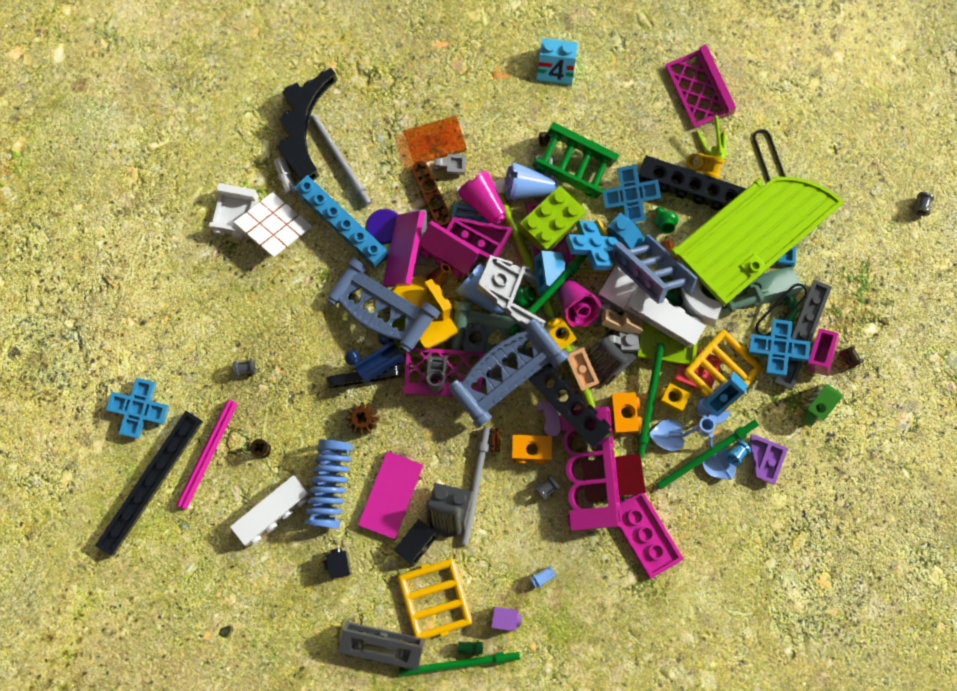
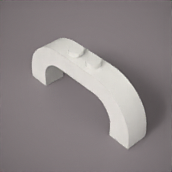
(701, 306)

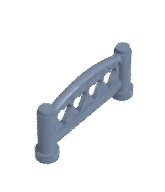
(416, 319)
(478, 403)

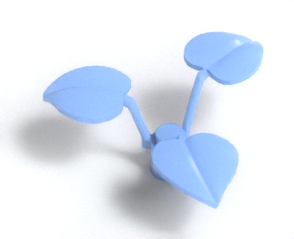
(669, 437)

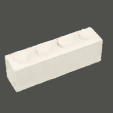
(666, 318)
(270, 511)

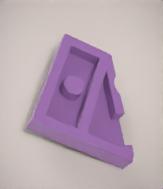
(766, 458)

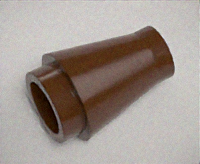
(439, 274)

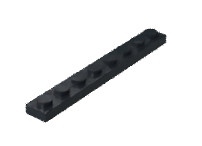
(149, 483)

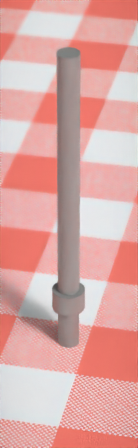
(358, 187)
(482, 448)

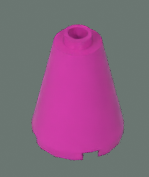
(483, 197)
(578, 304)

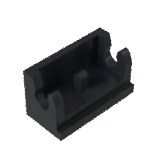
(416, 542)

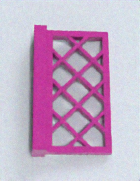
(716, 84)
(421, 388)

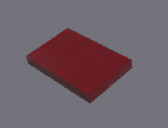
(629, 476)

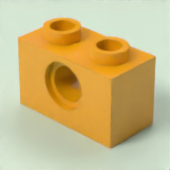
(619, 423)
(542, 443)

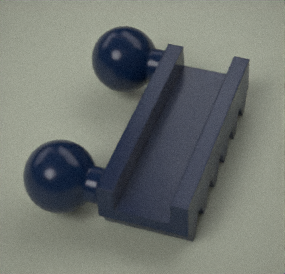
(376, 362)

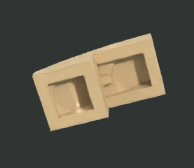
(627, 323)

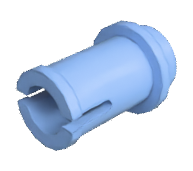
(542, 577)

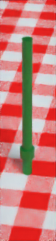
(571, 268)
(739, 433)
(643, 437)
(499, 658)

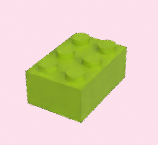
(552, 220)

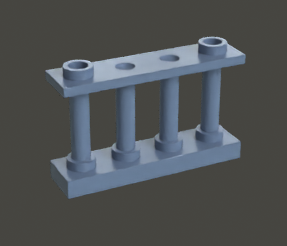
(644, 277)

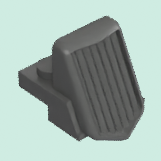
(608, 359)
(448, 510)

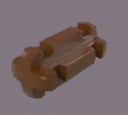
(495, 439)

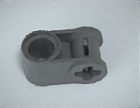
(436, 370)

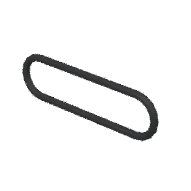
(774, 149)
(780, 299)

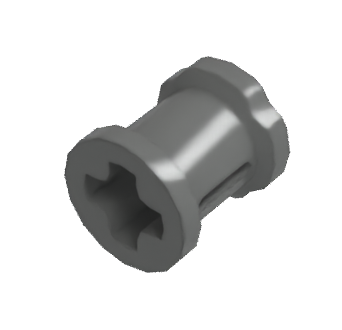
(923, 204)
(244, 367)
(547, 487)

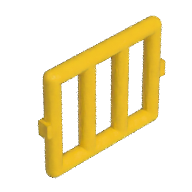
(712, 347)
(459, 602)

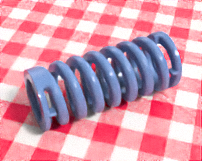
(321, 499)

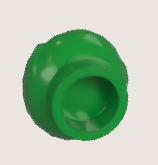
(665, 220)
(524, 296)

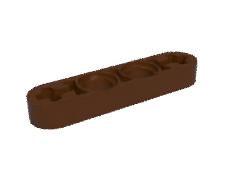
(431, 194)

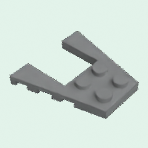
(500, 283)

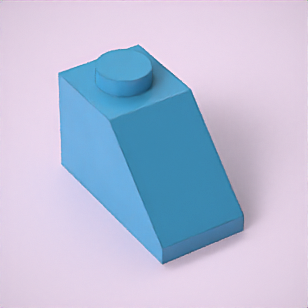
(625, 231)
(548, 268)
(725, 394)

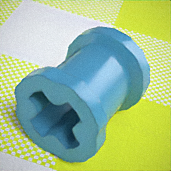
(738, 453)

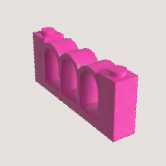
(593, 517)

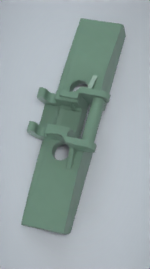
(772, 286)

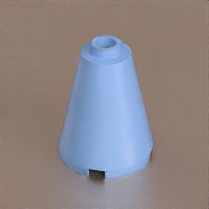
(527, 183)
(469, 291)

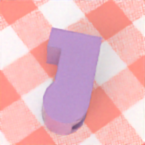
(551, 418)

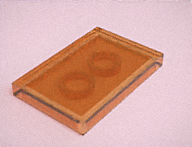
(435, 140)

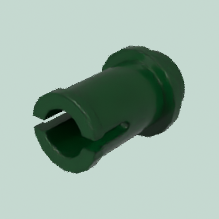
(470, 648)

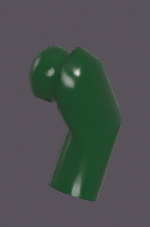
(791, 302)

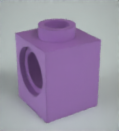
(505, 619)

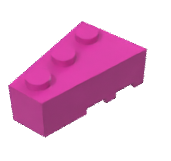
(485, 237)

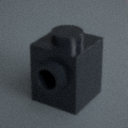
(338, 563)

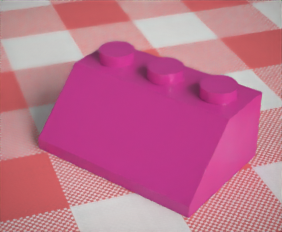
(448, 249)

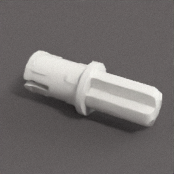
(284, 175)

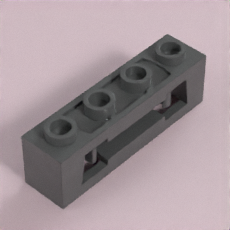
(381, 646)

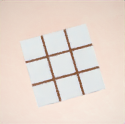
(272, 224)

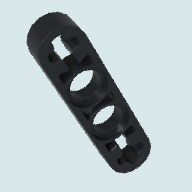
(353, 378)

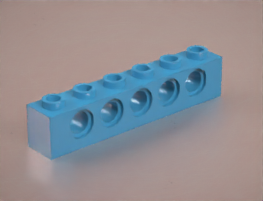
(341, 222)

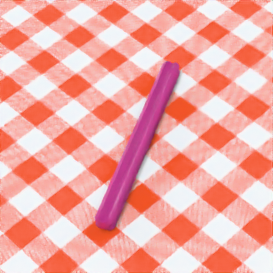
(206, 454)

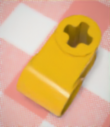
(708, 164)

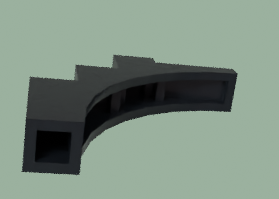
(295, 122)

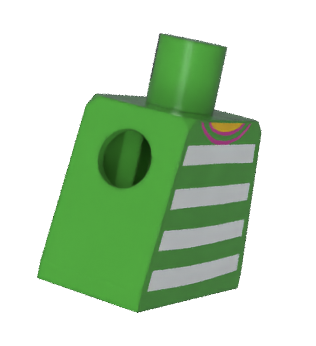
(826, 399)

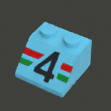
(556, 61)

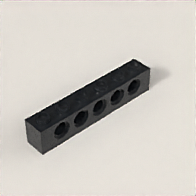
(688, 177)
(594, 437)

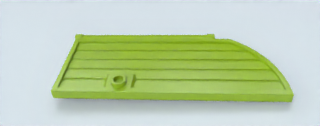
(754, 233)

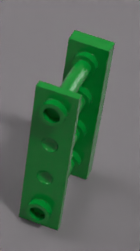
(589, 148)

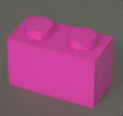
(823, 352)

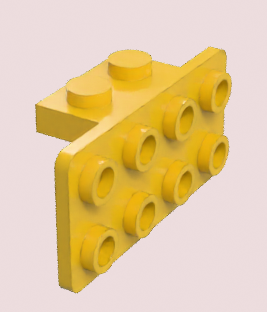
(426, 291)

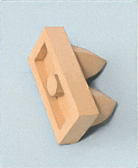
(582, 369)

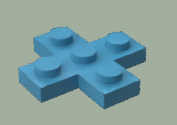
(631, 193)
(591, 243)
(779, 348)
(137, 408)

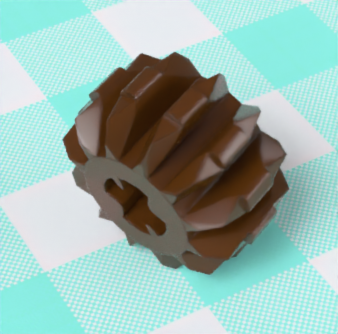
(369, 415)

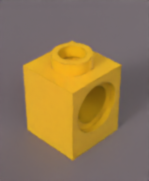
(565, 338)
(682, 397)

